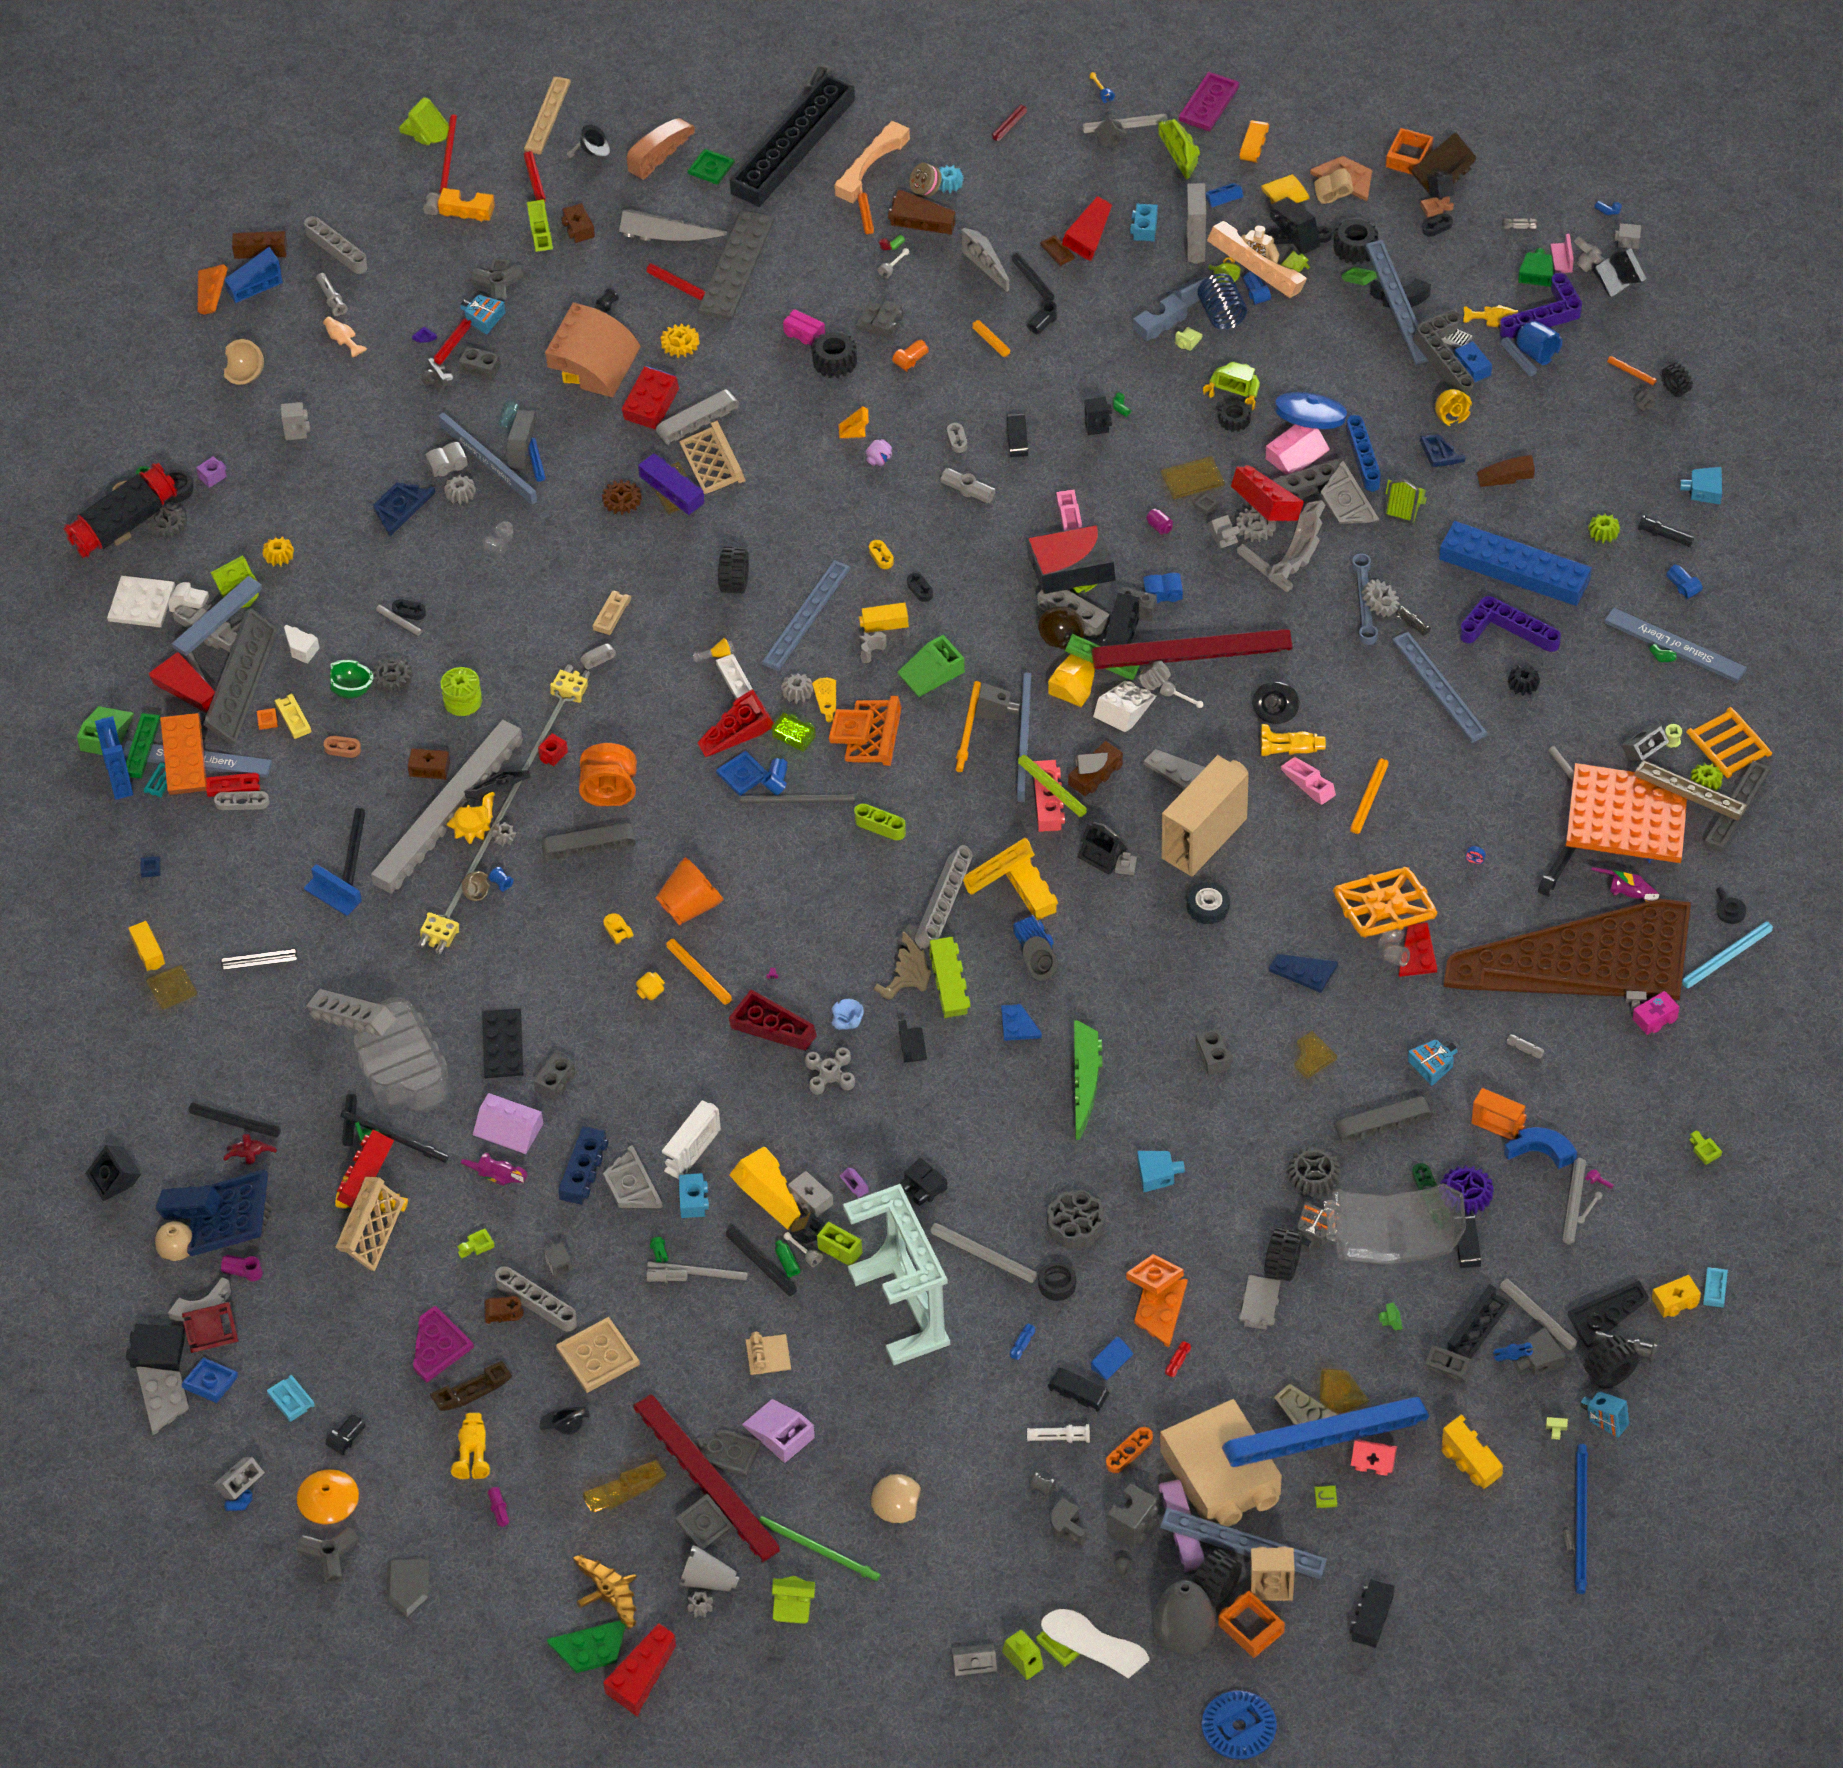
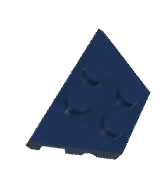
(400, 504)

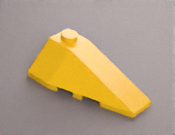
(1072, 680)

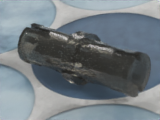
(1421, 627)

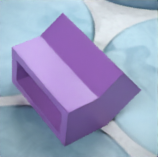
(862, 1187)

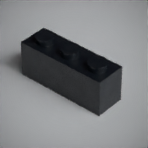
(1372, 1613)

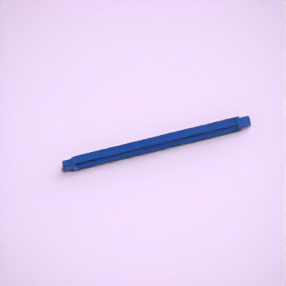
(1581, 1519)

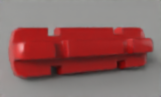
(1177, 1359)

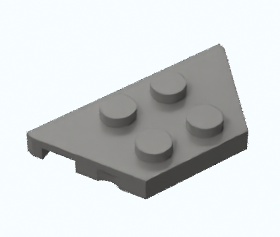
(1346, 498)
(631, 1183)
(162, 1396)

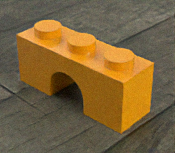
(478, 208)

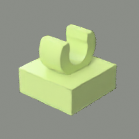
(1556, 1425)

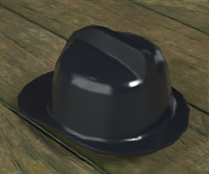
(594, 141)

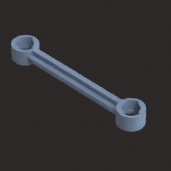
(1366, 614)

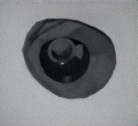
(1272, 694)
(565, 1420)

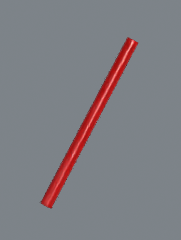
(448, 152)

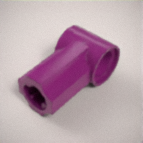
(242, 1267)

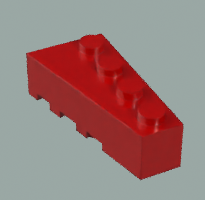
(1265, 495)
(367, 1164)
(640, 1670)

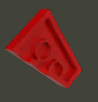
(1421, 951)

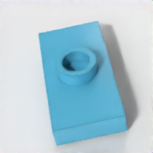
(1715, 1287)

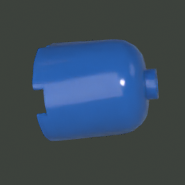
(1539, 342)

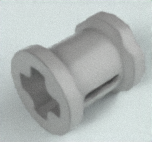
(431, 206)

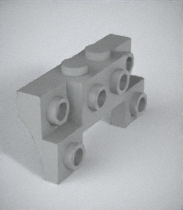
(222, 637)

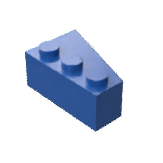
(254, 277)

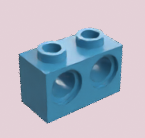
(1145, 222)

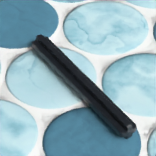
(354, 844)
(234, 1119)
(761, 1261)

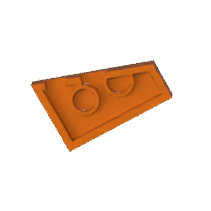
(209, 288)

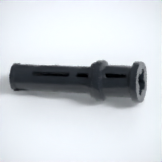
(603, 304)
(1657, 528)

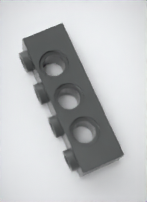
(1310, 480)

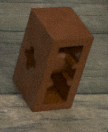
(578, 223)
(428, 764)

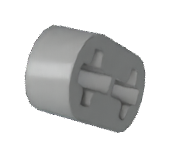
(954, 438)
(598, 656)

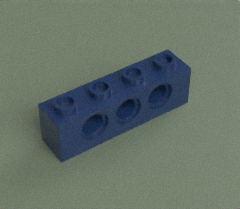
(588, 1139)

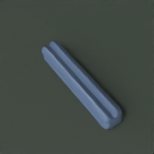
(1519, 356)

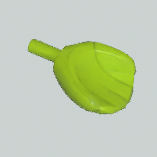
(1226, 268)

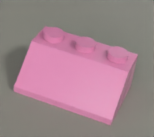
(1296, 449)

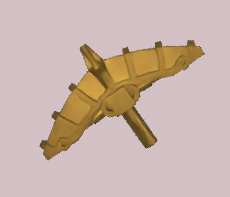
(610, 1588)

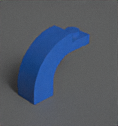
(1544, 1141)

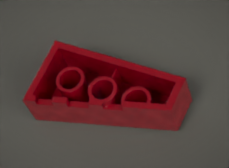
(772, 1022)

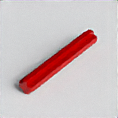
(534, 176)
(675, 281)
(452, 341)

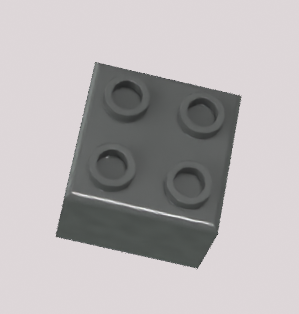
(1135, 1520)

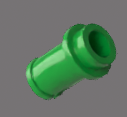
(657, 1245)

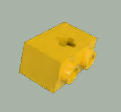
(1676, 1296)

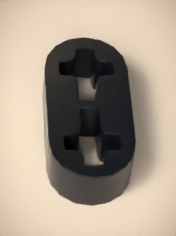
(1437, 225)
(922, 585)
(409, 609)

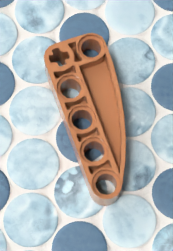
(657, 146)

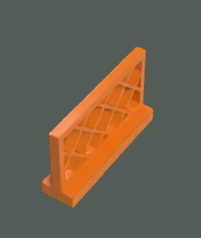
(888, 736)

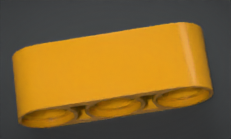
(1253, 140)

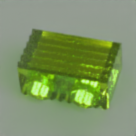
(793, 731)

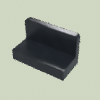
(912, 1043)

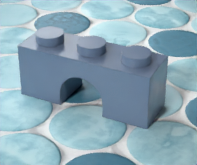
(1150, 326)

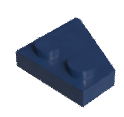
(1440, 452)

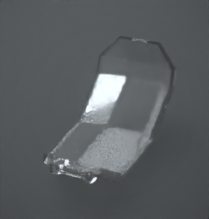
(1396, 1225)

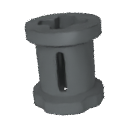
(1043, 1484)

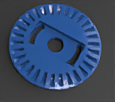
(1232, 1707)

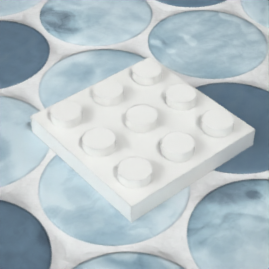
(141, 601)

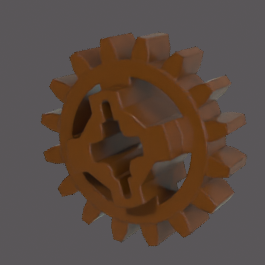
(621, 497)

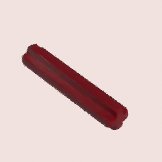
(1014, 117)

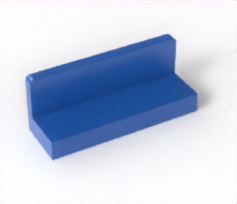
(333, 890)

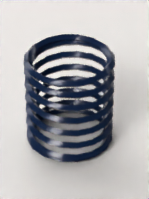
(1220, 297)

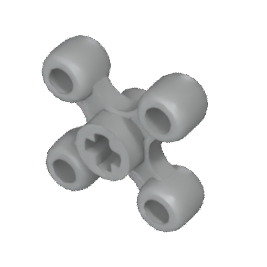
(829, 1071)

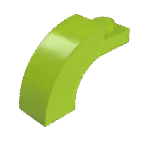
(539, 225)

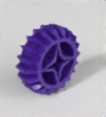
(1476, 1197)

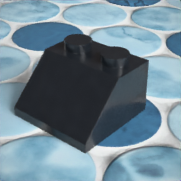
(112, 1172)

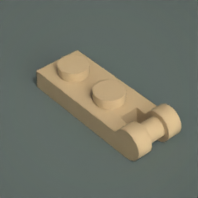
(611, 612)

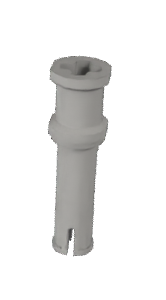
(334, 299)

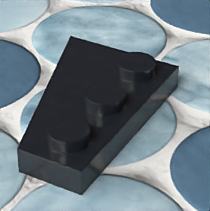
(496, 783)

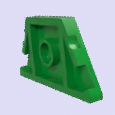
(590, 1647)

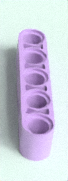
(1189, 1548)

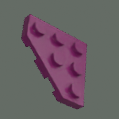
(438, 1344)

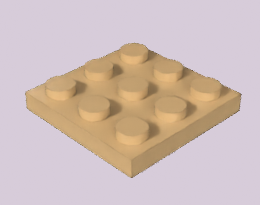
(597, 1354)

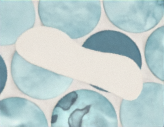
(1081, 1636)

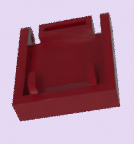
(206, 1327)

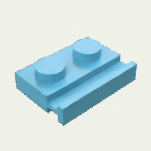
(290, 1398)

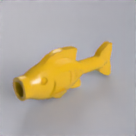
(1492, 315)

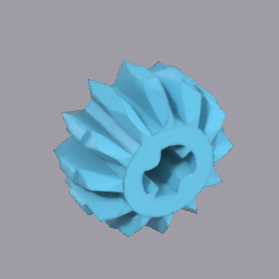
(951, 179)

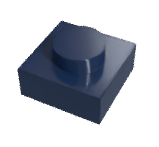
(150, 866)

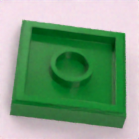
(711, 166)

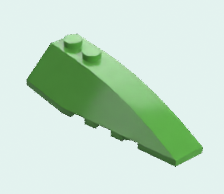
(1086, 1072)

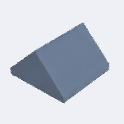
(1189, 291)

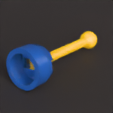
(1105, 92)

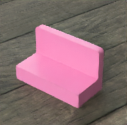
(1562, 256)

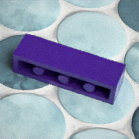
(671, 484)

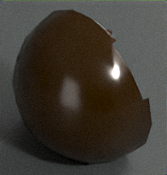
(1058, 626)

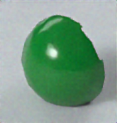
(349, 679)

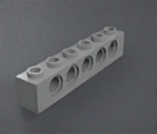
(350, 1012)

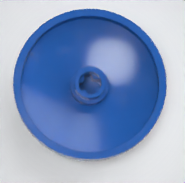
(1310, 410)

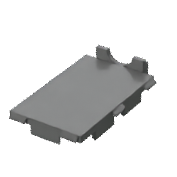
(1260, 1302)

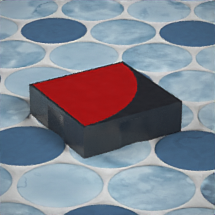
(1070, 559)

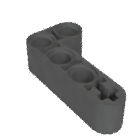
(520, 439)

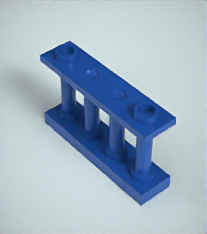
(114, 757)

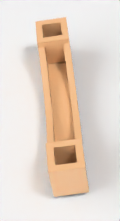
(891, 138)
(1284, 279)

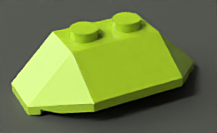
(1179, 145)

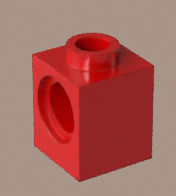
(552, 750)

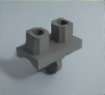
(435, 375)

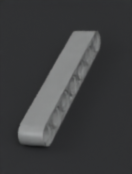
(943, 896)

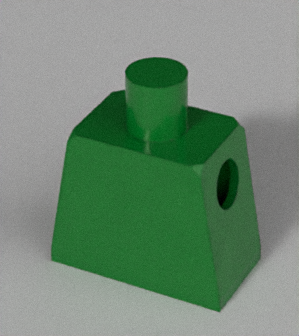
(1536, 269)

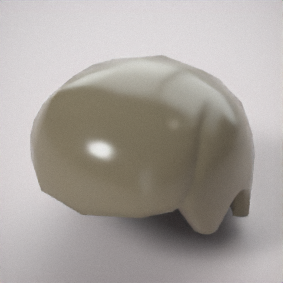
(474, 884)

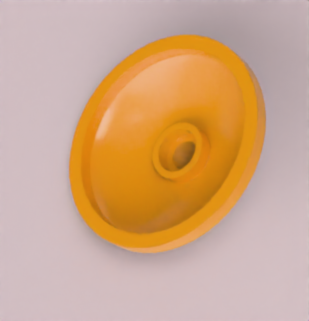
(329, 1505)

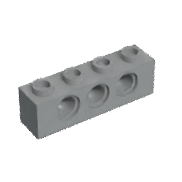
(1094, 618)

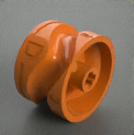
(607, 775)

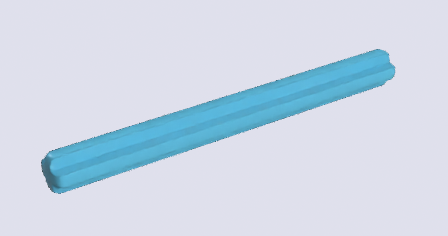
(1727, 954)

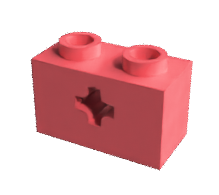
(1384, 1452)

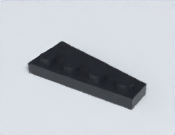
(1607, 1311)

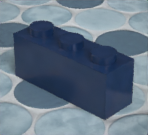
(188, 1202)

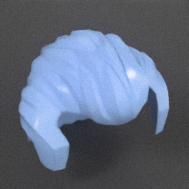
(847, 1014)

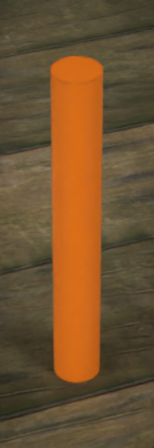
(1631, 370)

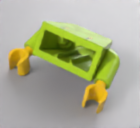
(1235, 379)

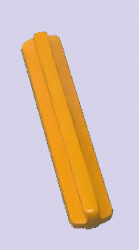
(991, 338)

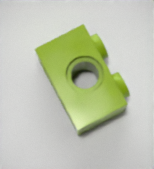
(839, 1244)

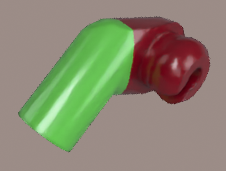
(891, 245)

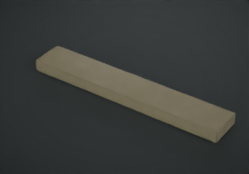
(1690, 790)

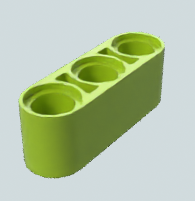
(880, 822)

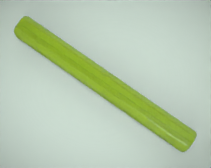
(1052, 785)

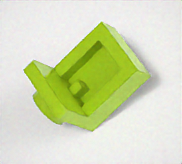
(1296, 262)

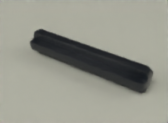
(348, 1126)

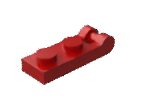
(232, 783)

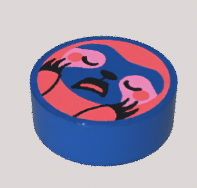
(1475, 855)

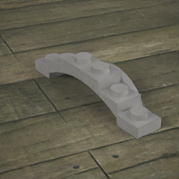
(1303, 543)

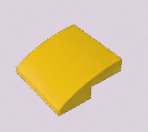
(1285, 187)

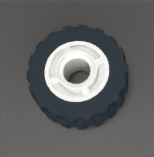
(1208, 893)

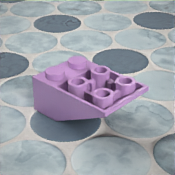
(780, 1429)

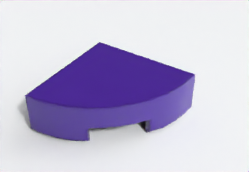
(424, 335)

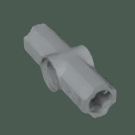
(967, 485)

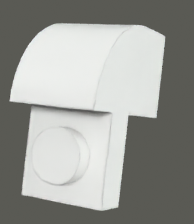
(186, 596)

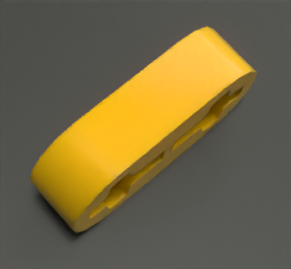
(884, 552)

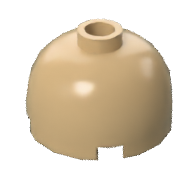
(173, 1240)

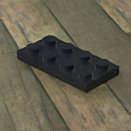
(502, 1043)

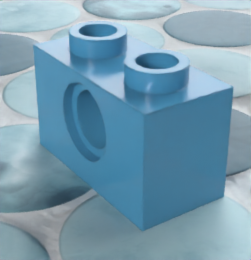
(689, 1186)

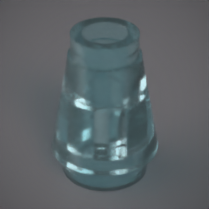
(508, 414)

